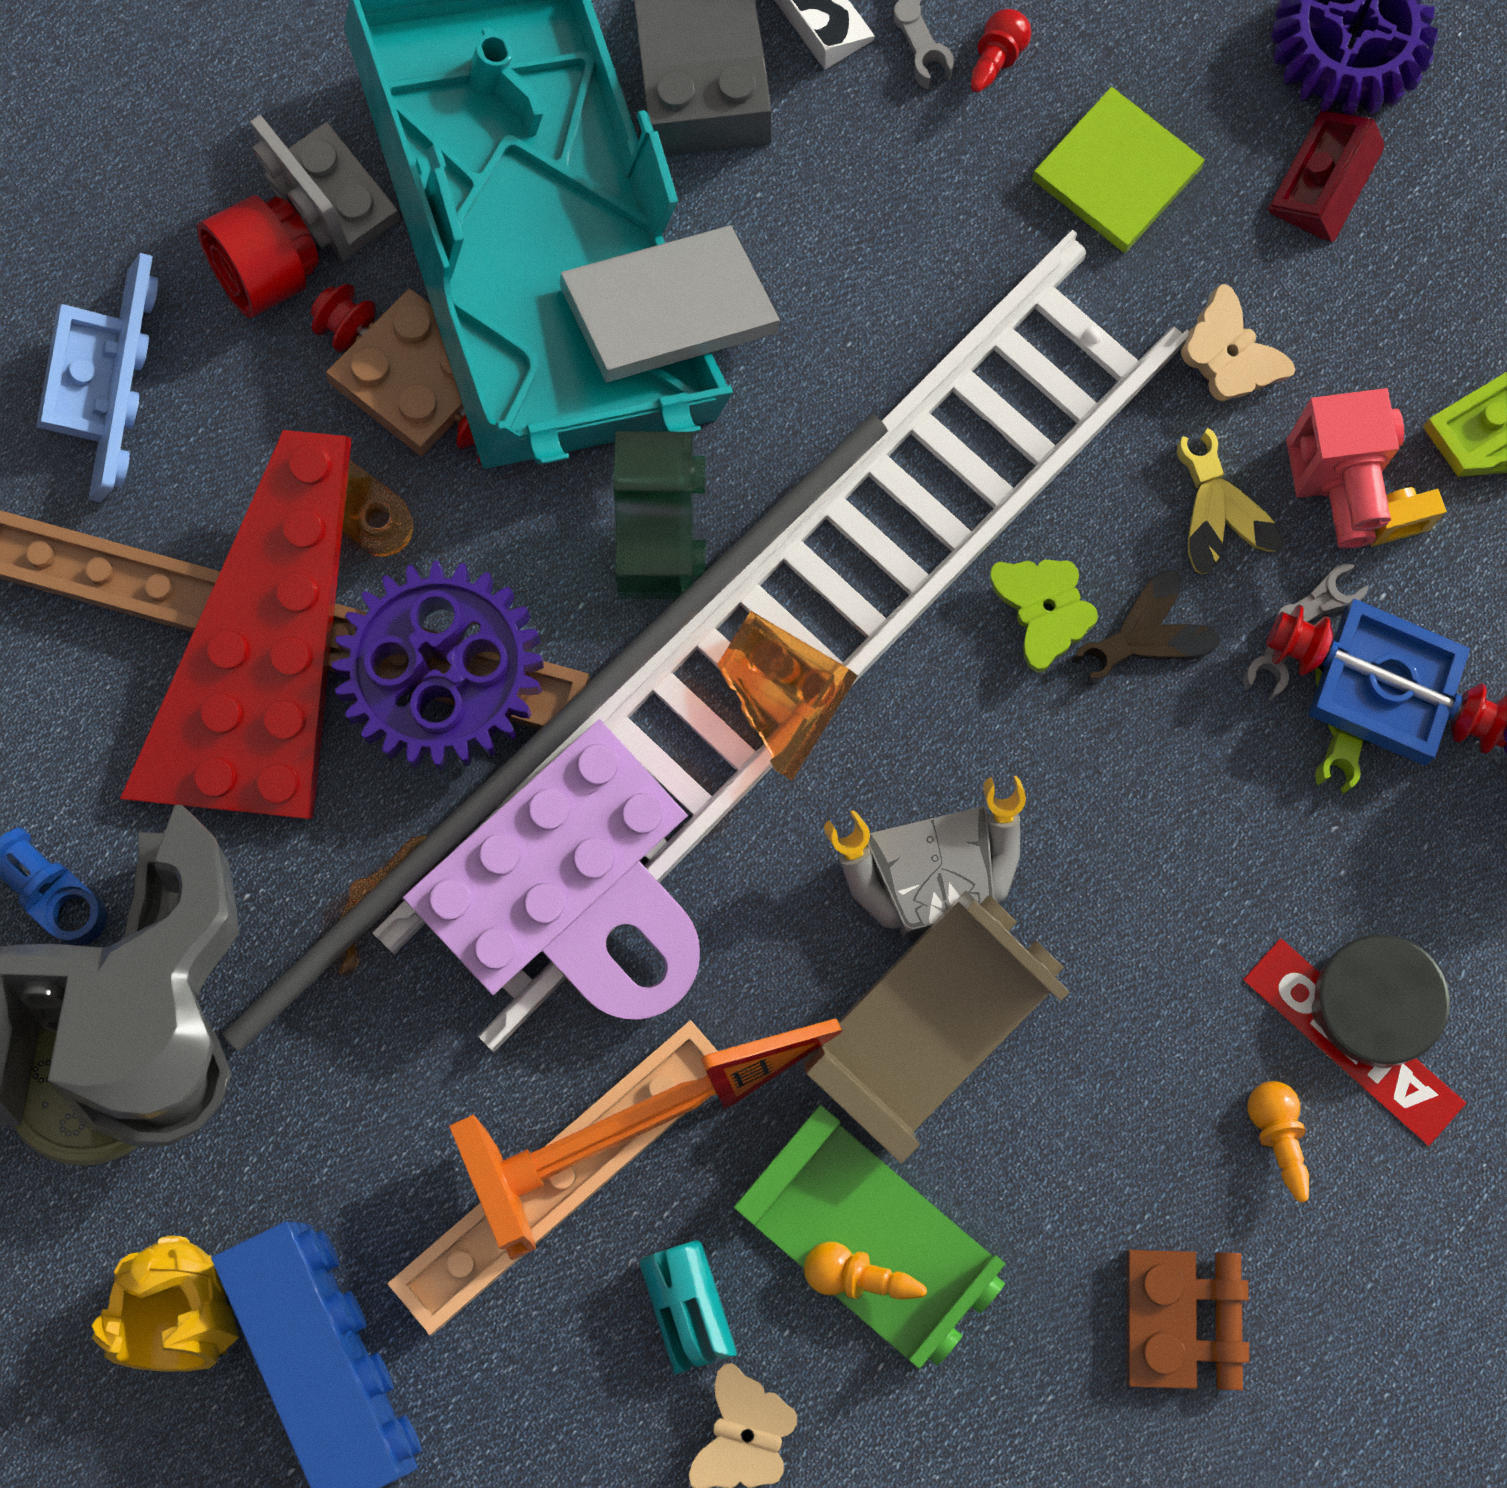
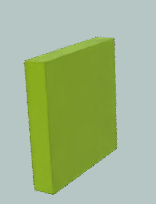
(1118, 169)

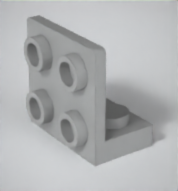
(326, 186)

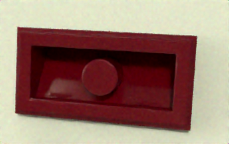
(1328, 174)

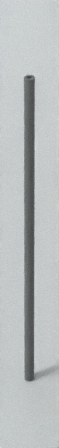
(553, 734)

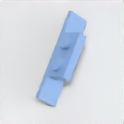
(92, 375)

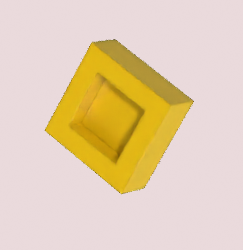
(1410, 514)

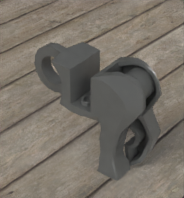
(127, 1015)

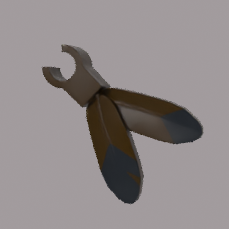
(1145, 637)

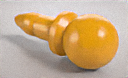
(1275, 1111)
(834, 1269)

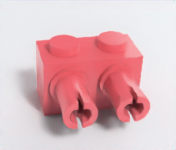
(1341, 454)

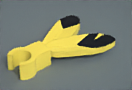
(1218, 504)

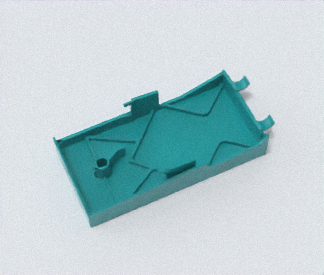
(507, 174)

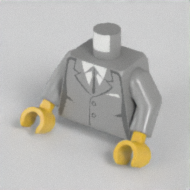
(923, 867)

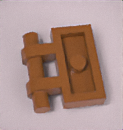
(1163, 1319)

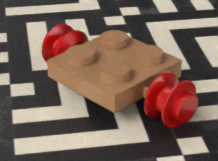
(393, 366)

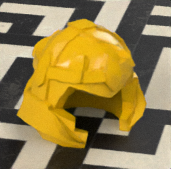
(166, 1310)

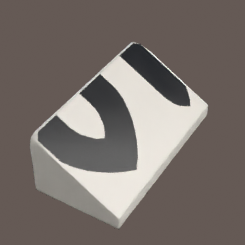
(827, 27)

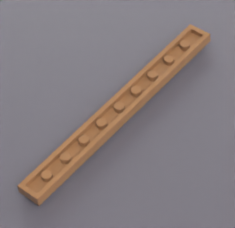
(177, 592)

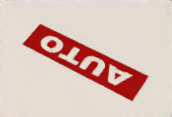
(1405, 1089)

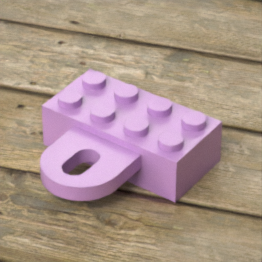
(563, 873)

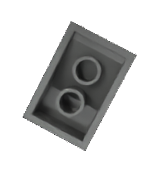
(704, 74)

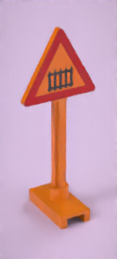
(730, 1075)

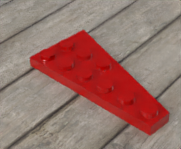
(254, 677)

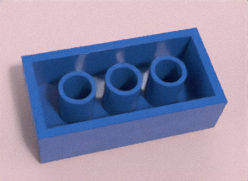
(316, 1360)

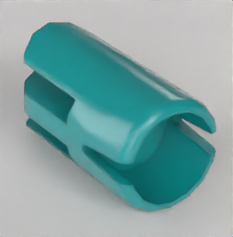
(687, 1306)

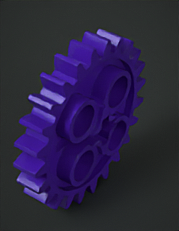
(396, 627)

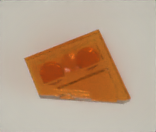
(783, 689)

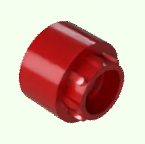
(258, 252)

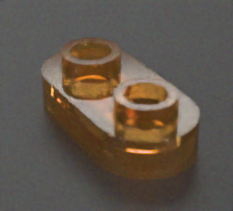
(364, 498)

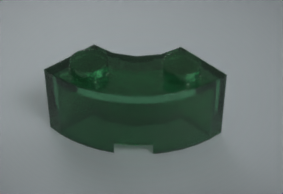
(656, 514)

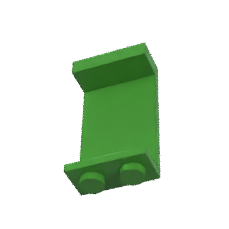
(840, 1192)

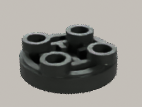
(1381, 1000)

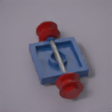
(1389, 681)

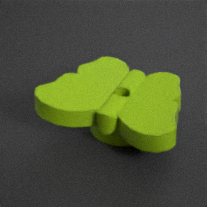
(1027, 590)

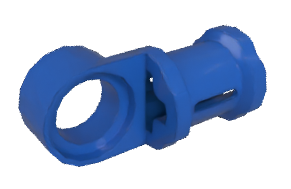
(47, 888)

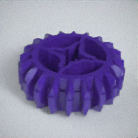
(1389, 35)

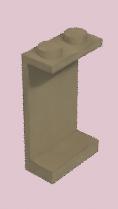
(933, 1020)

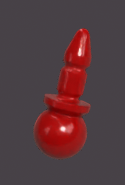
(1003, 39)

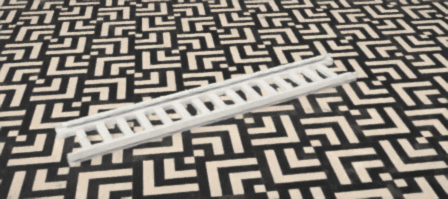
(908, 417)

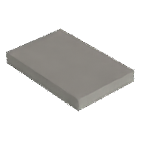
(668, 303)

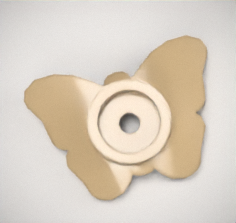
(1221, 330)
(728, 1456)

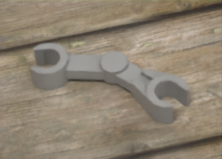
(909, 19)
(1320, 602)

